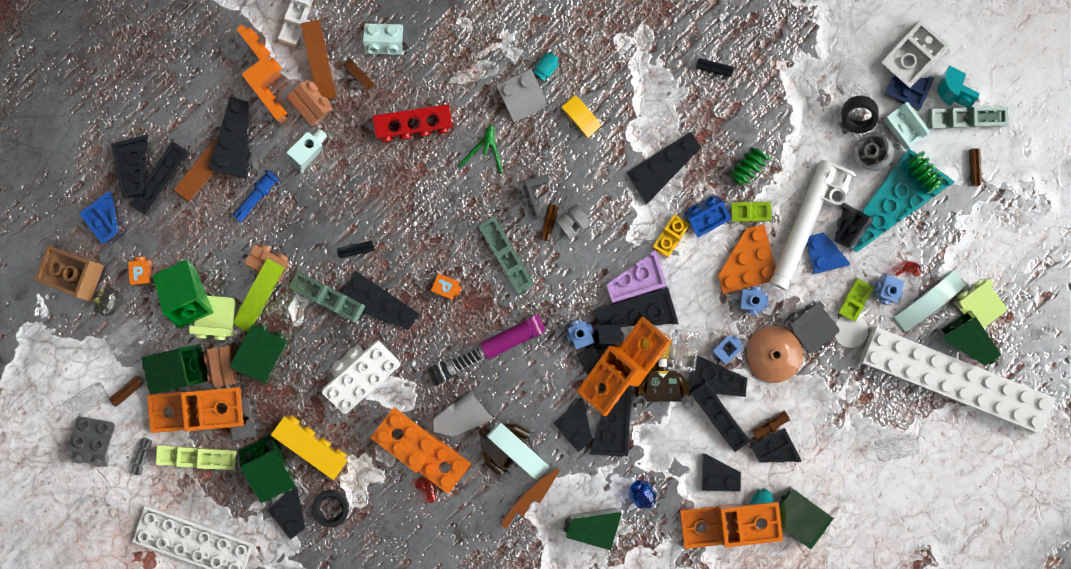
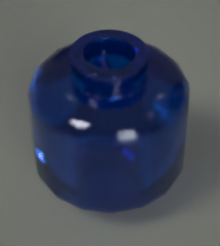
(642, 494)

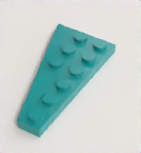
(897, 199)

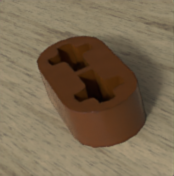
(358, 74)

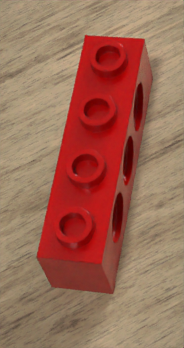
(383, 121)

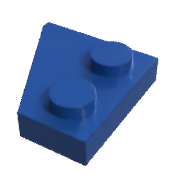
(102, 218)
(824, 254)

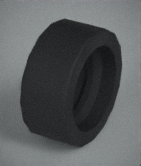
(860, 102)
(316, 508)

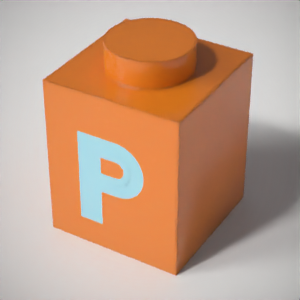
(140, 271)
(446, 286)

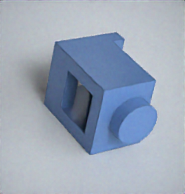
(725, 356)

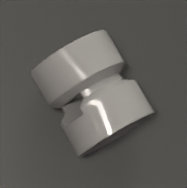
(573, 221)

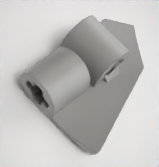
(461, 416)

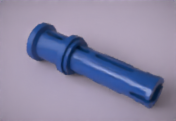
(261, 188)

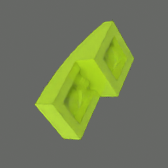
(751, 211)
(855, 299)

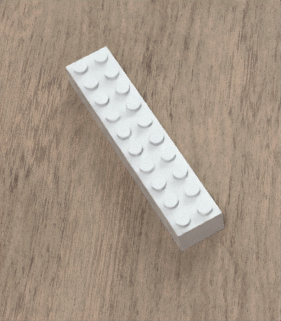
(957, 380)

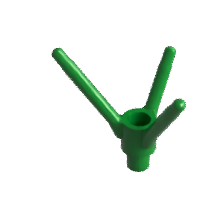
(487, 141)

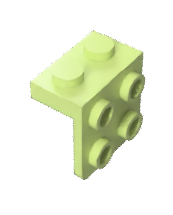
(982, 302)
(219, 323)

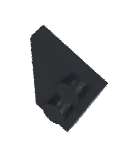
(775, 448)

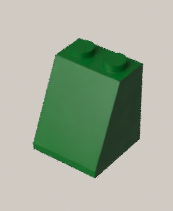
(182, 294)

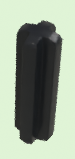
(714, 67)
(355, 249)

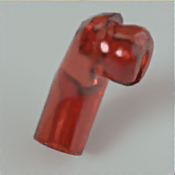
(912, 267)
(428, 487)

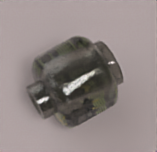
(106, 301)

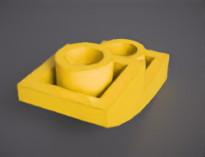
(581, 116)
(670, 236)

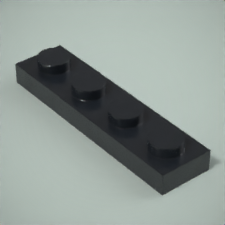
(159, 178)
(720, 416)

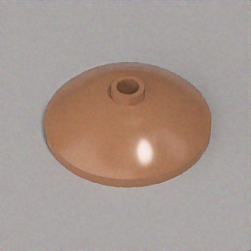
(761, 349)

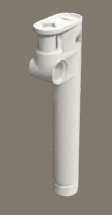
(825, 182)

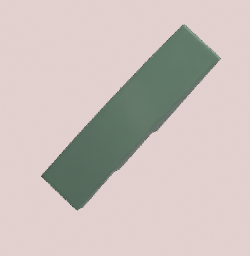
(968, 118)
(506, 255)
(326, 296)

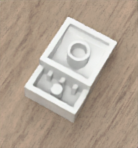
(915, 54)

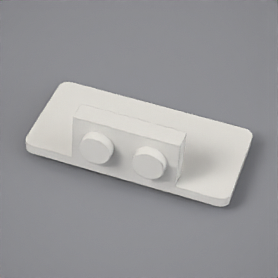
(359, 374)

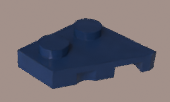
(914, 96)

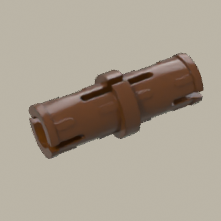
(771, 425)

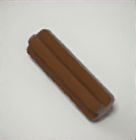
(975, 167)
(549, 222)
(126, 391)

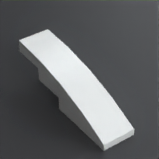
(295, 15)

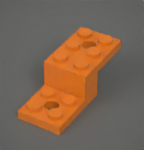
(263, 73)
(623, 366)
(195, 410)
(420, 450)
(731, 525)

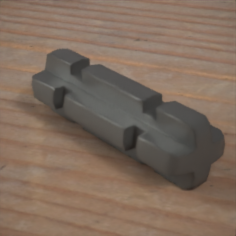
(141, 456)

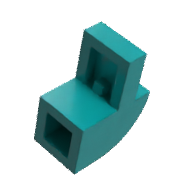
(952, 88)

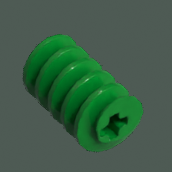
(748, 166)
(924, 172)

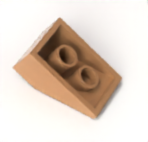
(69, 273)

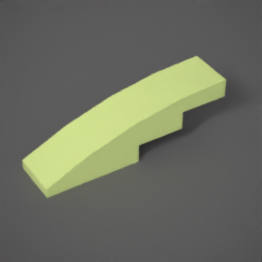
(196, 457)

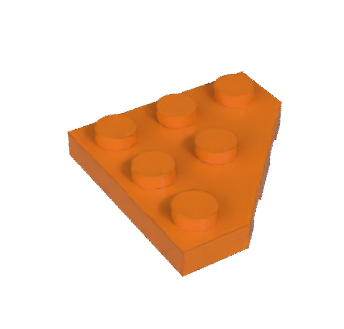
(749, 262)

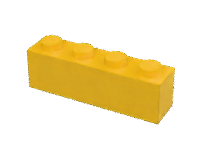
(310, 447)

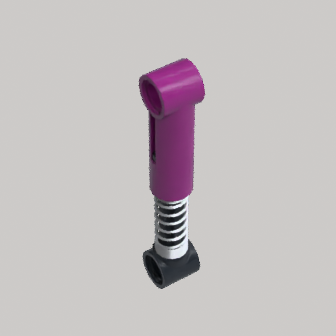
(488, 349)

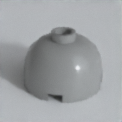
(874, 151)

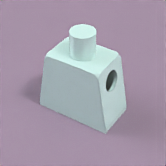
(300, 155)

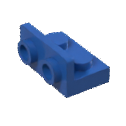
(707, 215)

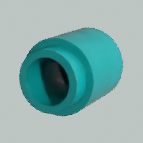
(546, 66)
(761, 496)

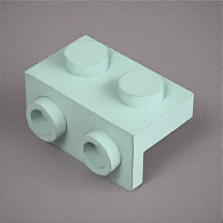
(383, 39)
(906, 125)

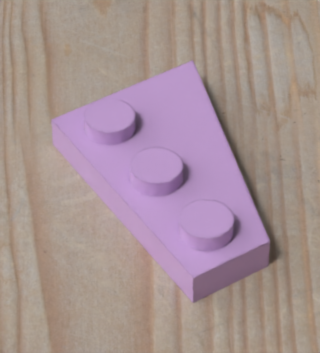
(638, 280)

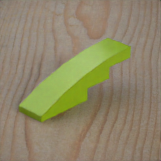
(258, 294)

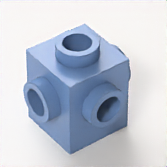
(888, 289)
(746, 300)
(585, 339)

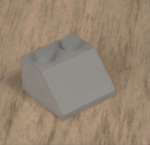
(522, 95)

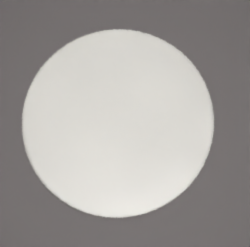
(851, 333)

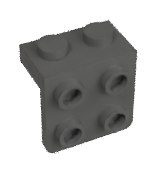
(536, 180)
(813, 326)
(90, 441)

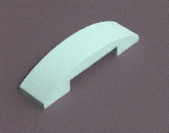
(930, 301)
(518, 451)

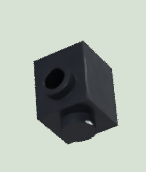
(607, 336)

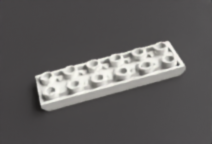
(191, 541)

